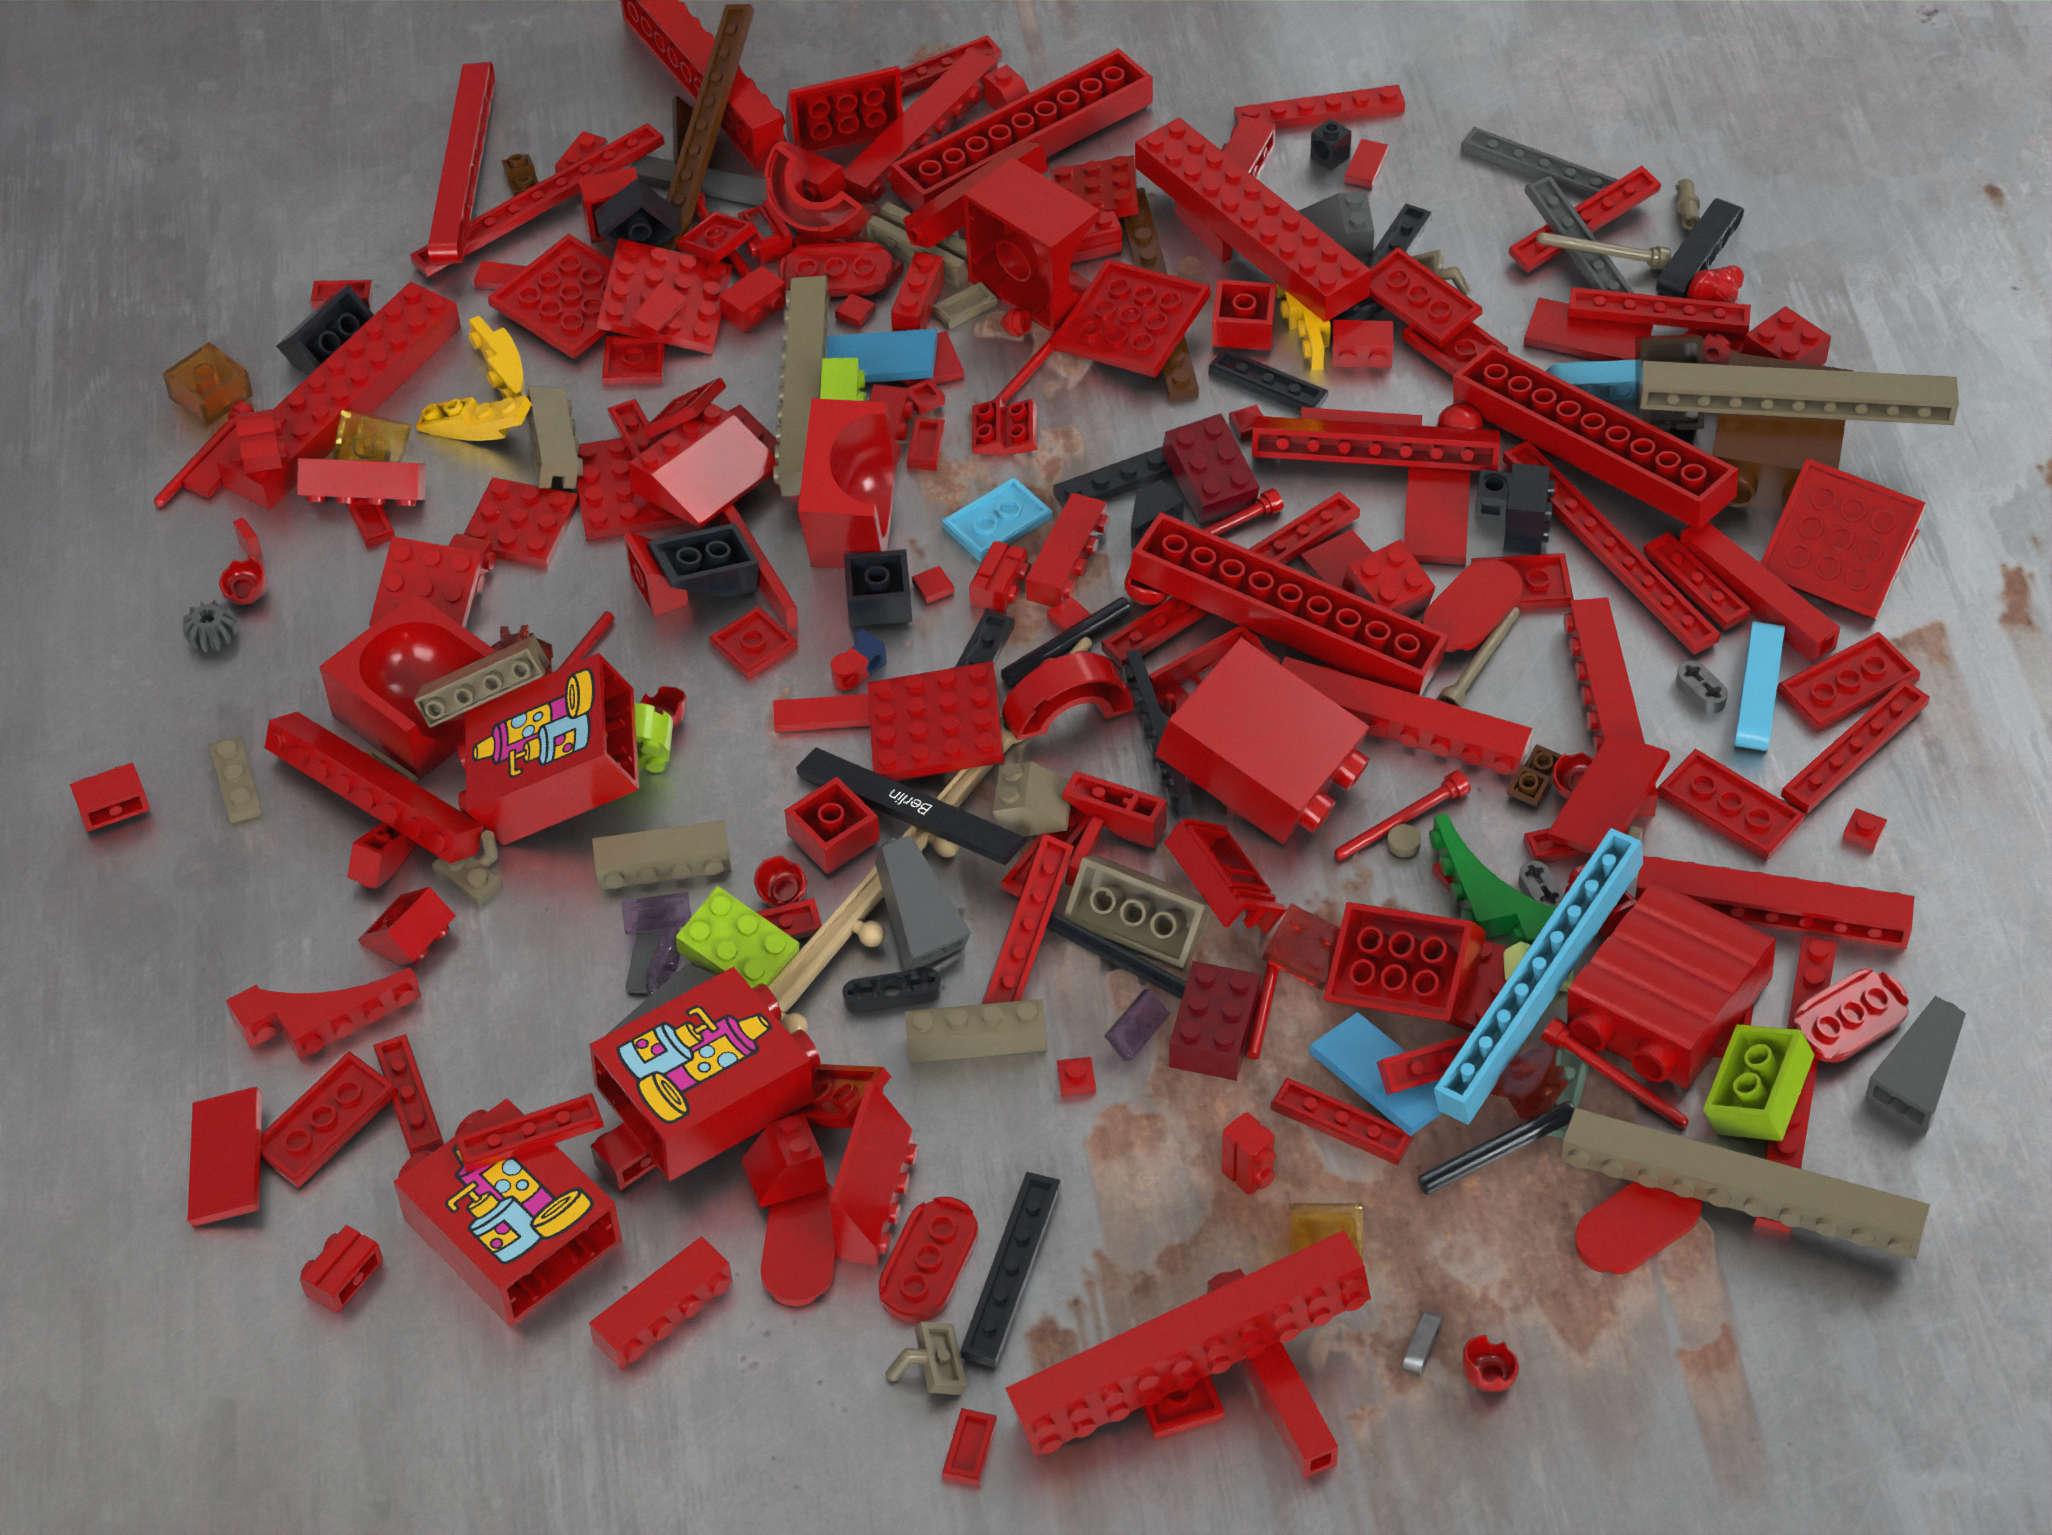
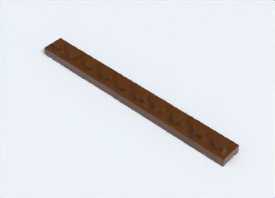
(708, 115)
(1147, 254)

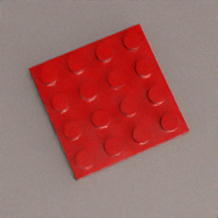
(636, 274)
(558, 295)
(1131, 317)
(607, 498)
(1842, 538)
(935, 722)

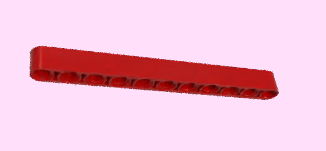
(461, 164)

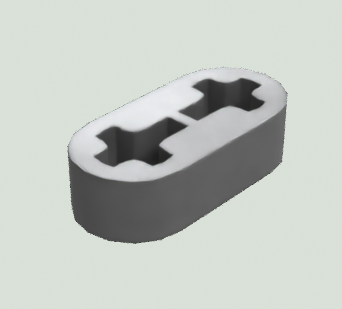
(1704, 685)
(1547, 884)
(1423, 1343)

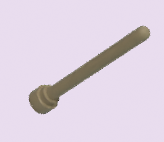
(1655, 257)
(1456, 693)

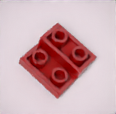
(1004, 428)

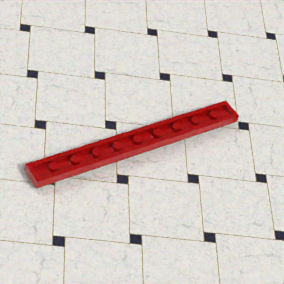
(549, 192)
(1280, 546)
(1621, 556)
(1812, 977)

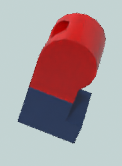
(858, 662)

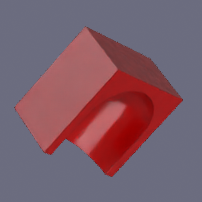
(1024, 241)
(847, 480)
(380, 673)

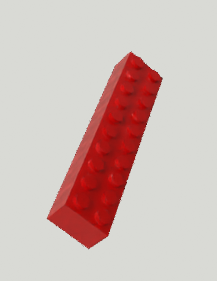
(684, 50)
(1049, 116)
(1253, 219)
(351, 379)
(1596, 436)
(1287, 605)
(1189, 1343)

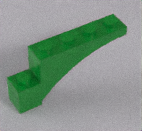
(1482, 894)

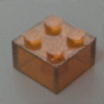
(207, 383)

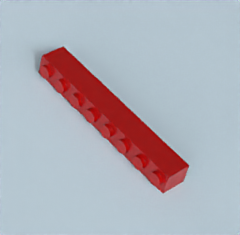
(920, 125)
(1375, 443)
(1604, 678)
(1422, 720)
(374, 787)
(1788, 901)

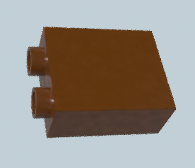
(1774, 448)

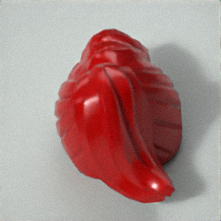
(1717, 284)

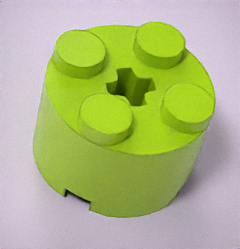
(652, 737)

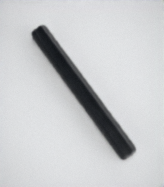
(1066, 640)
(1116, 955)
(1496, 1148)

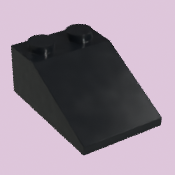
(708, 561)

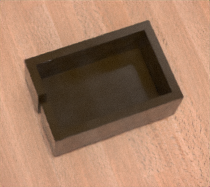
(1668, 349)

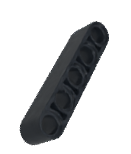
(1700, 247)

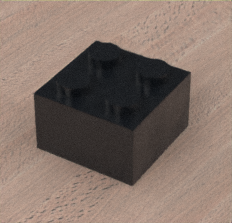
(637, 216)
(1528, 509)
(877, 587)

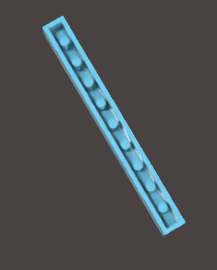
(1538, 976)

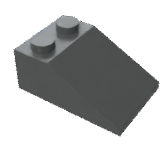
(1345, 220)

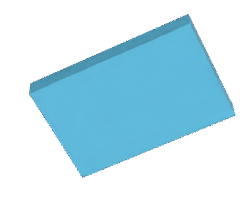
(997, 516)

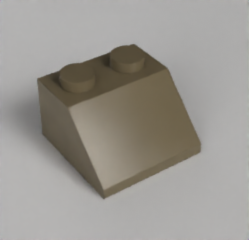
(1030, 799)

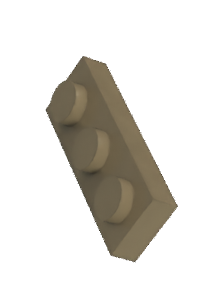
(235, 779)

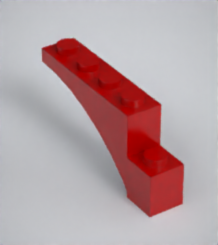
(319, 1018)

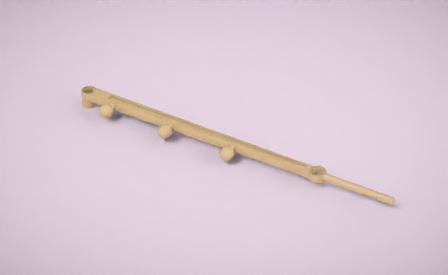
(858, 905)

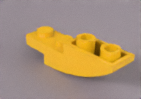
(1308, 325)
(501, 356)
(473, 422)

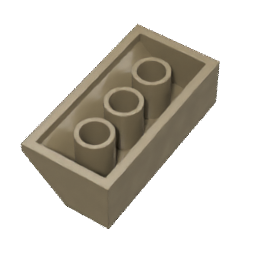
(1138, 910)

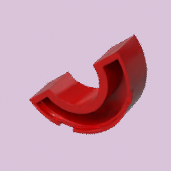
(816, 220)
(1061, 685)

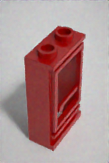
(1168, 679)
(1223, 874)

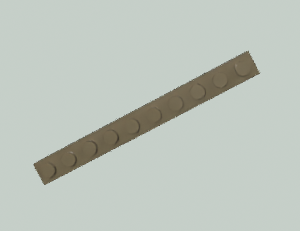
(801, 375)
(1799, 393)
(1746, 1183)

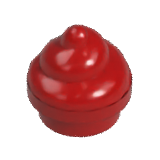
(1016, 322)

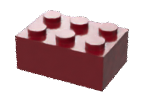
(1210, 468)
(1214, 1020)

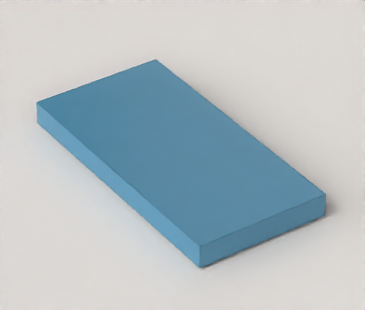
(889, 354)
(1352, 1056)

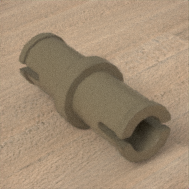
(1687, 203)

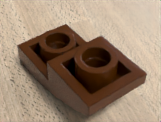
(519, 173)
(1535, 777)

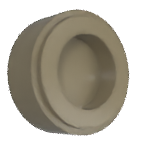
(1404, 840)

